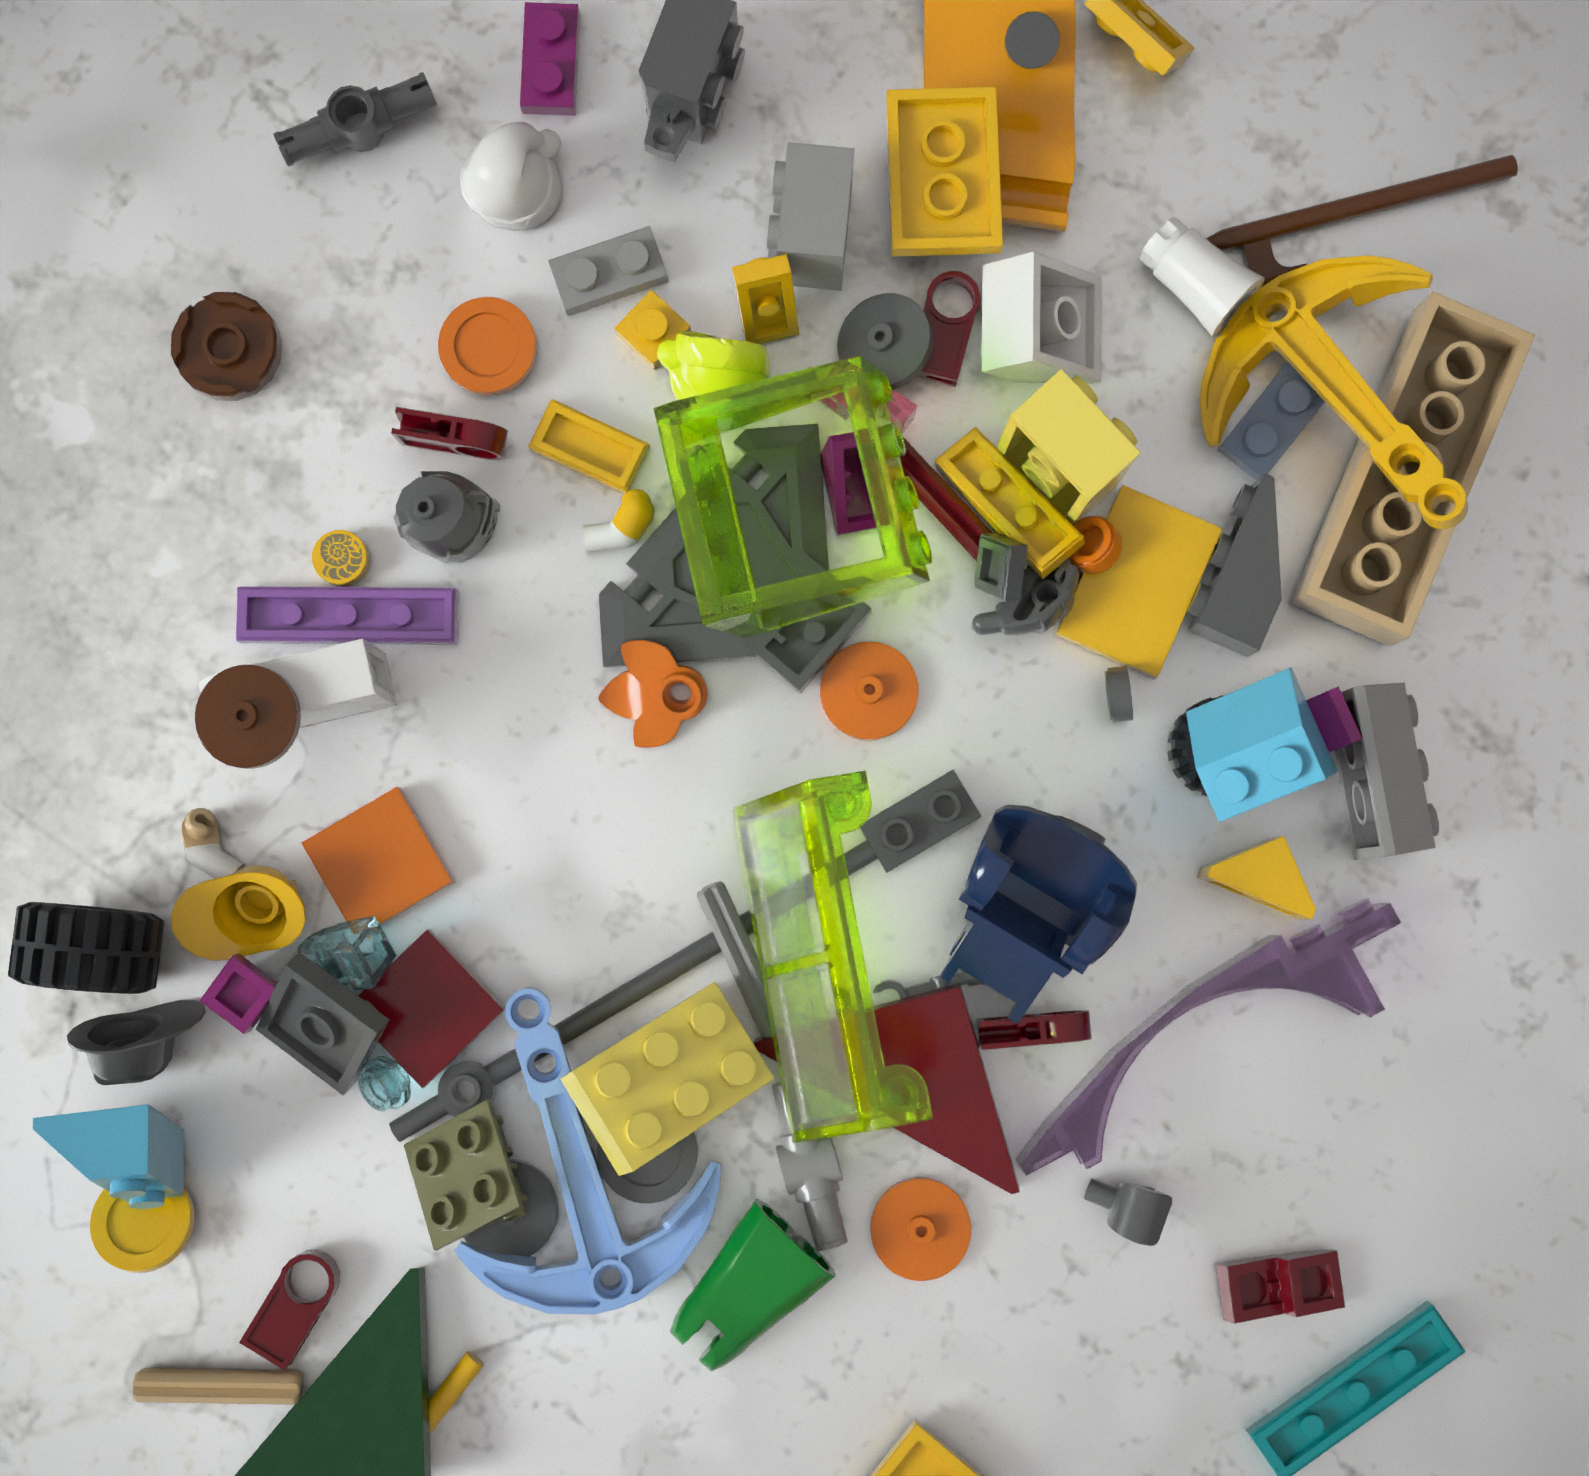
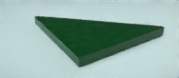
(366, 1406)

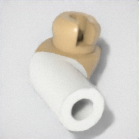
(203, 845)

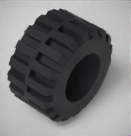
(85, 948)

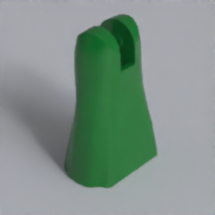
(751, 1285)

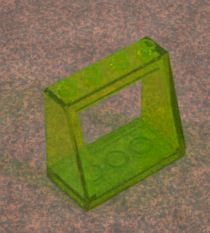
(711, 519)

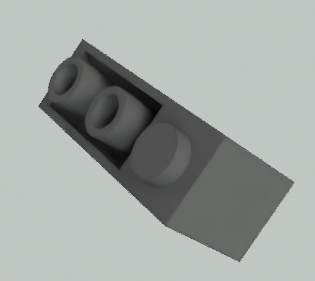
(1246, 581)

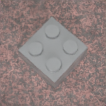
(814, 210)

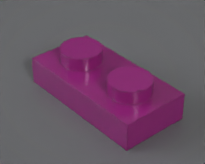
(550, 59)

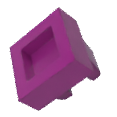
(240, 993)

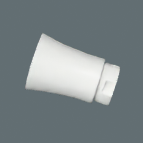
(1199, 274)

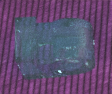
(339, 952)

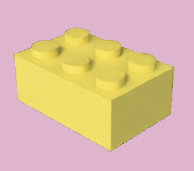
(1068, 446)
(667, 1079)

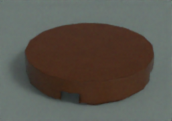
(226, 346)

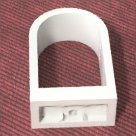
(332, 681)

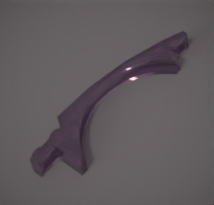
(1316, 964)

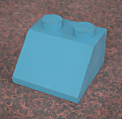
(1257, 745)
(123, 1150)

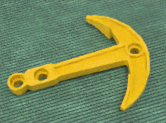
(1314, 355)

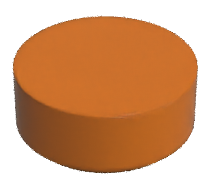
(1101, 545)

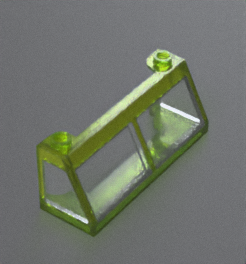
(816, 962)

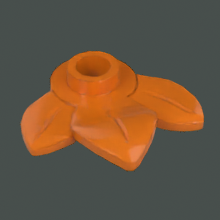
(646, 693)

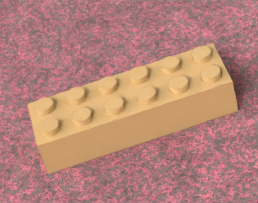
(1374, 546)

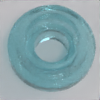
(384, 1084)

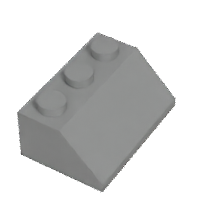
(1385, 775)

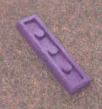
(347, 615)

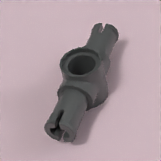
(329, 126)

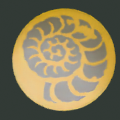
(341, 558)

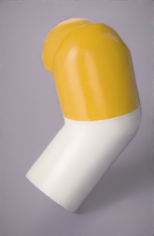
(625, 527)

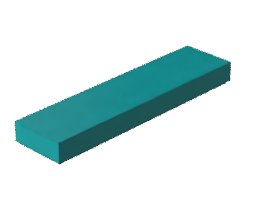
(1355, 1390)

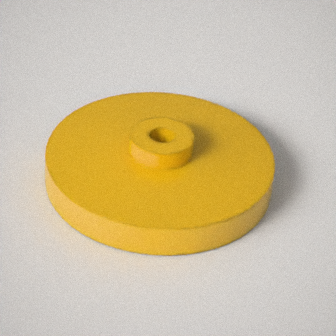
(141, 1237)

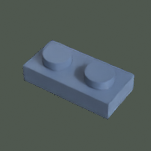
(1272, 423)

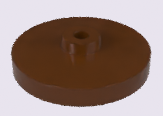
(247, 716)

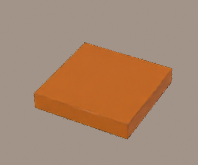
(378, 860)

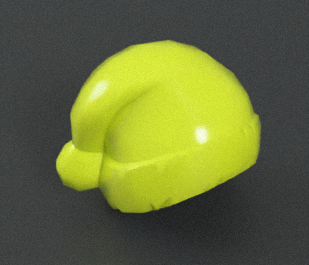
(709, 363)

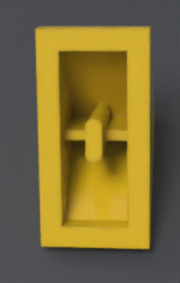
(1264, 875)

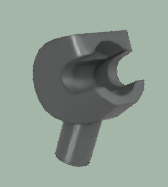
(1134, 1209)

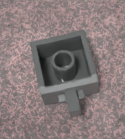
(687, 70)

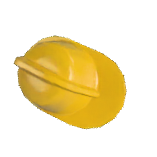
(238, 914)

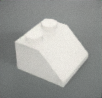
(1040, 320)

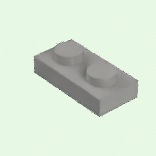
(608, 270)

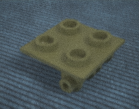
(465, 1175)

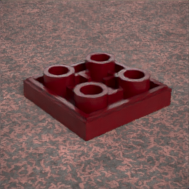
(431, 1006)

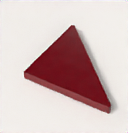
(939, 1042)

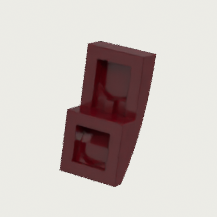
(1280, 1285)

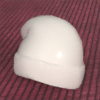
(513, 177)

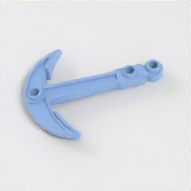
(576, 1283)

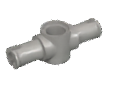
(813, 1176)

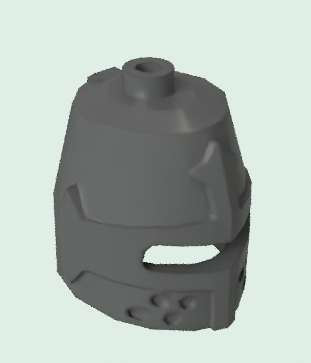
(445, 516)

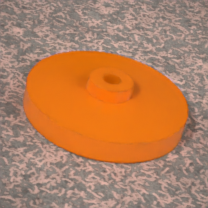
(487, 346)
(869, 690)
(920, 1229)

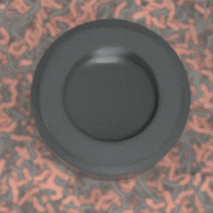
(1032, 40)
(1118, 694)

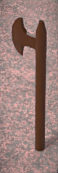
(1256, 235)

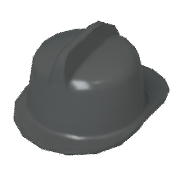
(134, 1044)

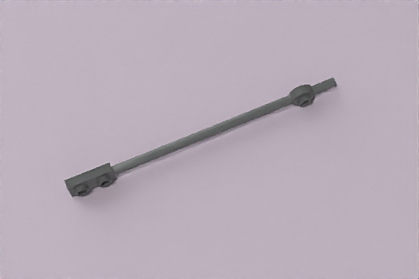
(890, 837)

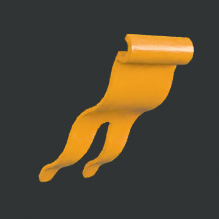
(1033, 105)

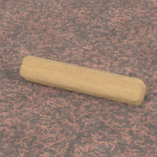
(217, 1386)

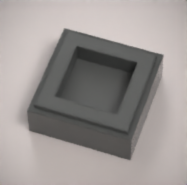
(1000, 566)

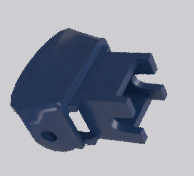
(1030, 895)

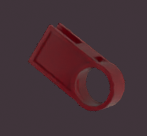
(950, 334)
(450, 434)
(1034, 1029)
(286, 1317)

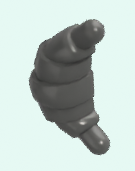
(1040, 605)

